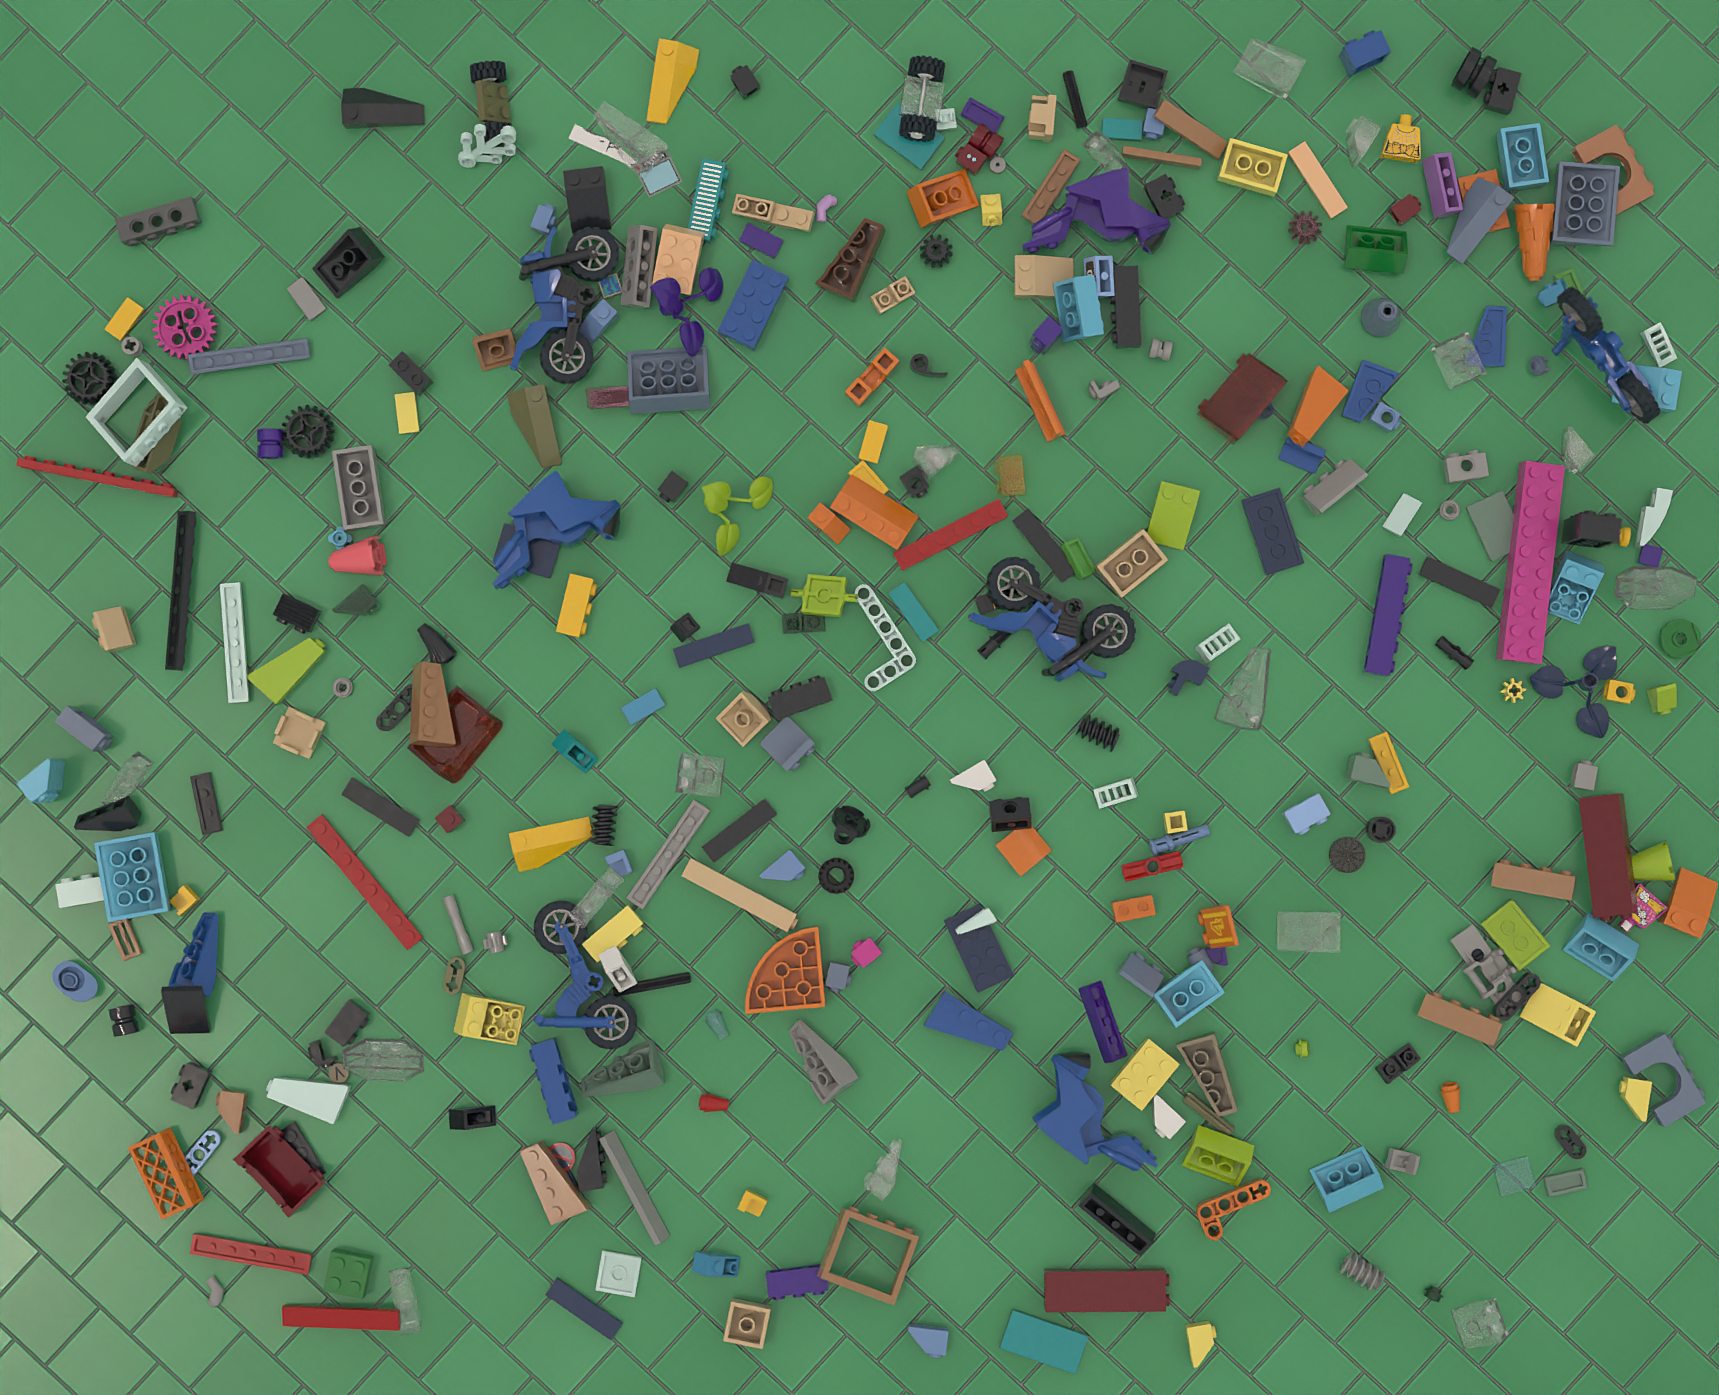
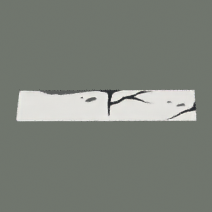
(594, 142)

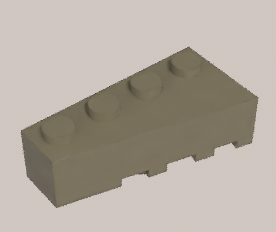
(1208, 1067)

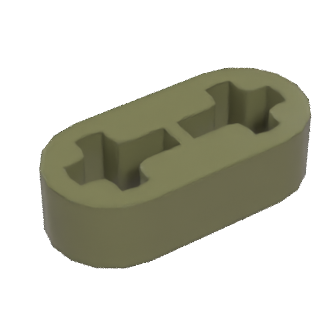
(450, 974)

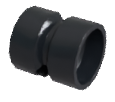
(1380, 829)
(124, 1020)

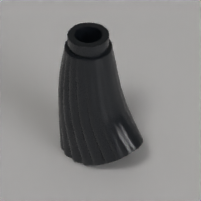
(438, 647)

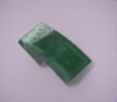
(802, 623)

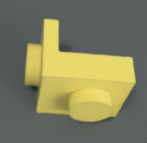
(991, 209)

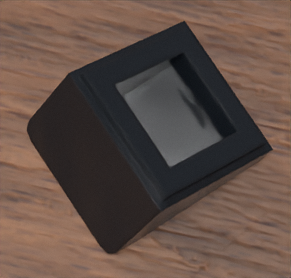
(684, 627)

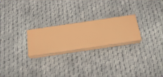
(1317, 180)

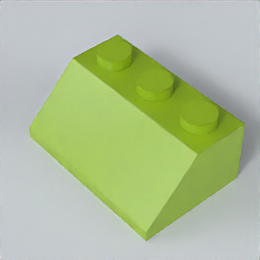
(1218, 1155)

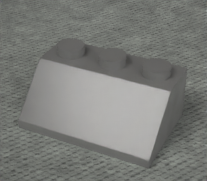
(1333, 486)

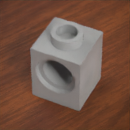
(1584, 775)

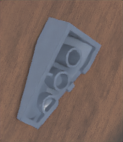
(1481, 209)

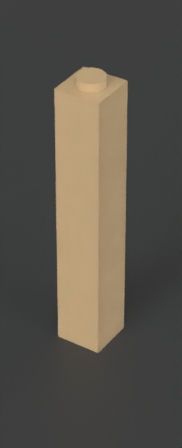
(740, 895)

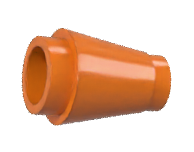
(1451, 1096)

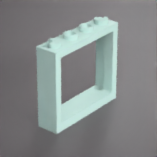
(118, 394)

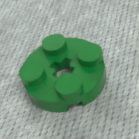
(1684, 628)

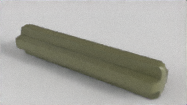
(1208, 1114)

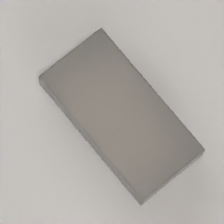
(306, 299)

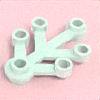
(470, 157)

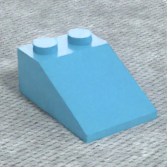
(1664, 384)
(1187, 993)

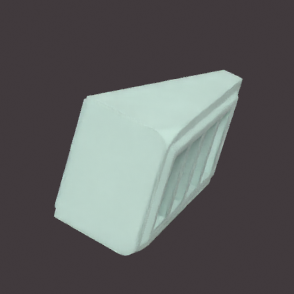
(1665, 342)
(1204, 653)
(1130, 781)
(979, 920)

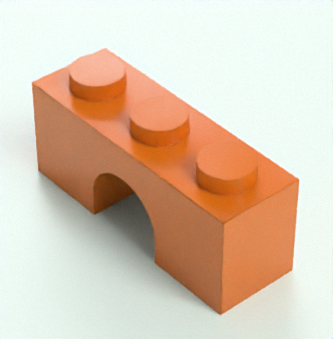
(871, 379)

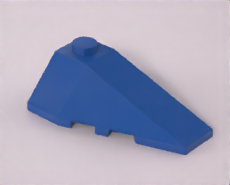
(200, 957)

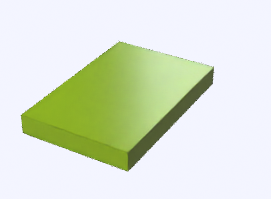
(1515, 935)

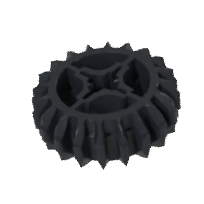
(91, 370)
(316, 429)

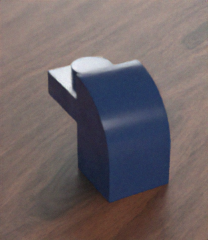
(1187, 670)

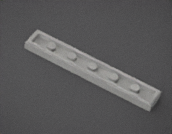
(668, 854)
(634, 1187)

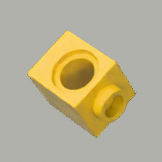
(1610, 691)

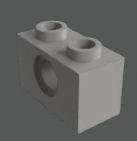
(1454, 472)

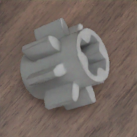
(495, 942)

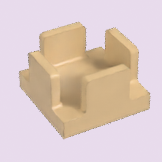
(1042, 118)
(298, 732)

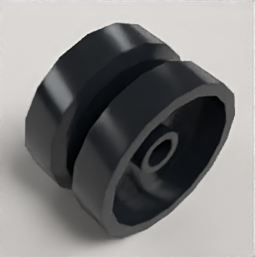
(1473, 72)

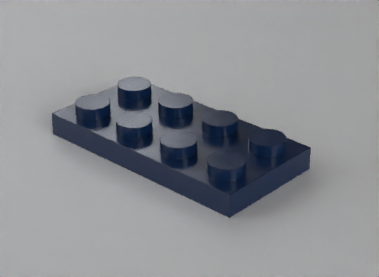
(979, 951)

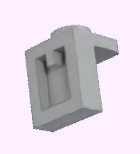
(1106, 389)

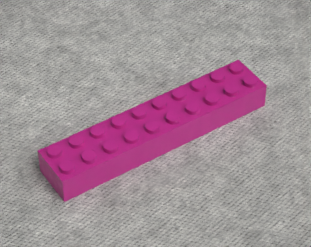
(1530, 562)

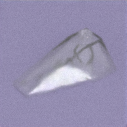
(632, 141)

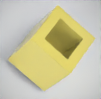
(1175, 821)

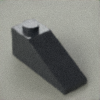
(111, 817)

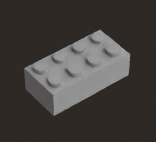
(359, 488)

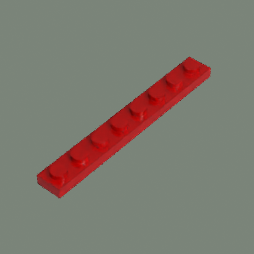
(89, 475)
(364, 882)

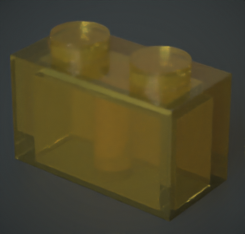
(1011, 476)

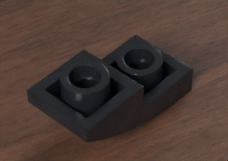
(1397, 1063)

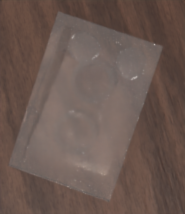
(1269, 67)

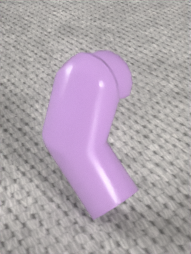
(823, 205)

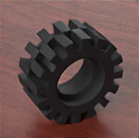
(848, 875)

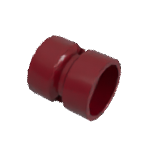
(986, 141)

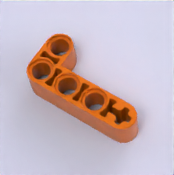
(1234, 1204)

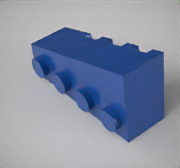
(963, 1021)
(554, 1081)

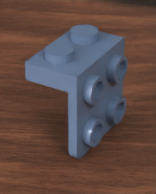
(788, 744)

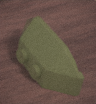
(162, 451)

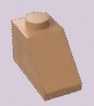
(232, 1108)

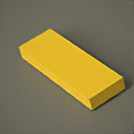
(1388, 762)

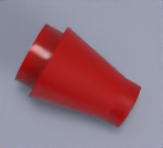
(712, 1103)

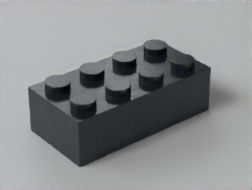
(1591, 530)

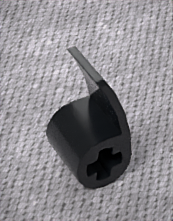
(923, 370)

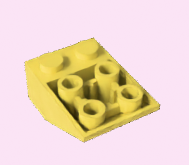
(1558, 1014)
(489, 1019)

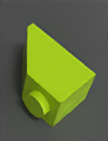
(1663, 698)

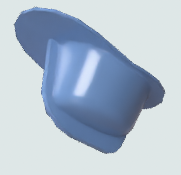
(74, 981)

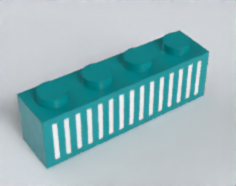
(707, 198)

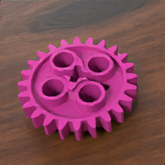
(201, 320)

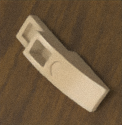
(772, 213)

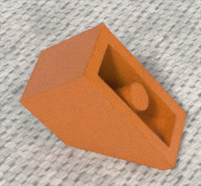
(828, 523)

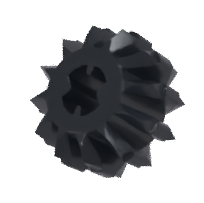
(928, 250)

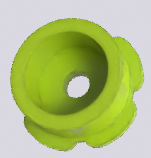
(1302, 1048)

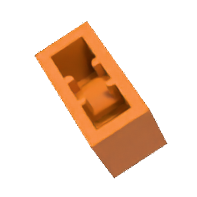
(1133, 908)

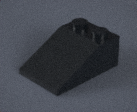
(587, 198)
(348, 261)

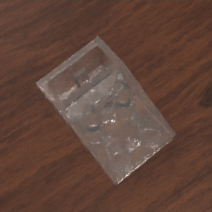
(1308, 931)

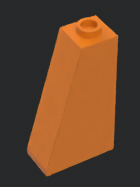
(1317, 402)

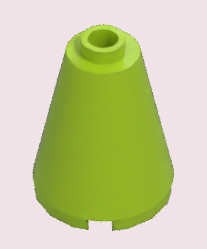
(1653, 864)

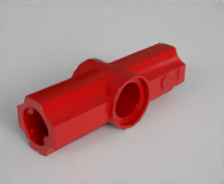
(1164, 864)

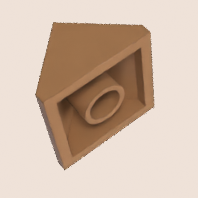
(495, 349)

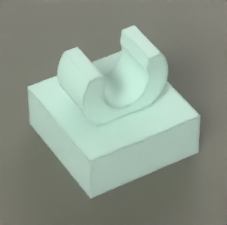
(946, 120)

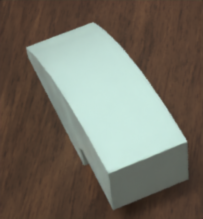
(1652, 516)

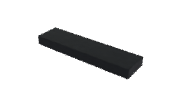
(1044, 544)
(1459, 582)
(380, 807)
(739, 830)

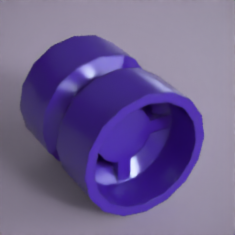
(269, 443)

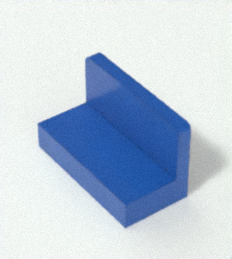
(1303, 457)

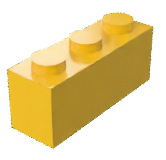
(576, 606)

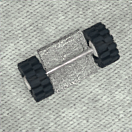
(921, 98)

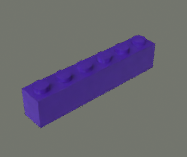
(1386, 615)

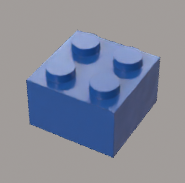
(1364, 53)

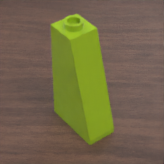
(286, 671)

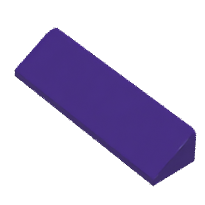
(1102, 1022)

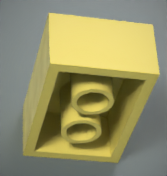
(1252, 167)
(1144, 1073)

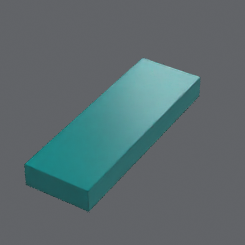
(913, 612)

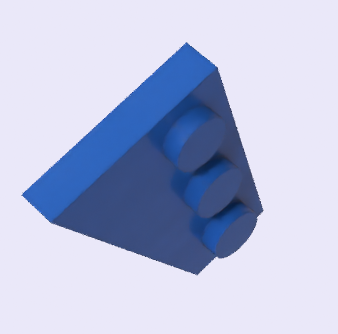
(1491, 336)
(1367, 389)

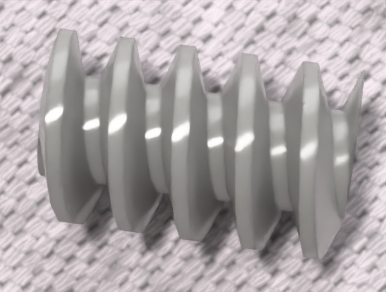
(1362, 1271)

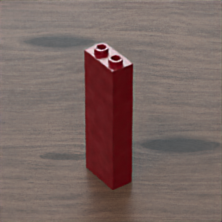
(1608, 856)
(1106, 1290)

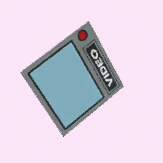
(661, 176)

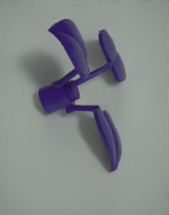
(667, 294)

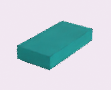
(1122, 129)

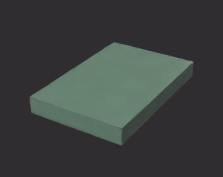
(1493, 524)

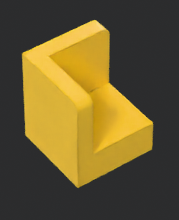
(184, 900)
(752, 1203)

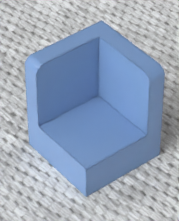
(620, 863)

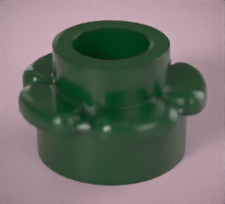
(1433, 1293)

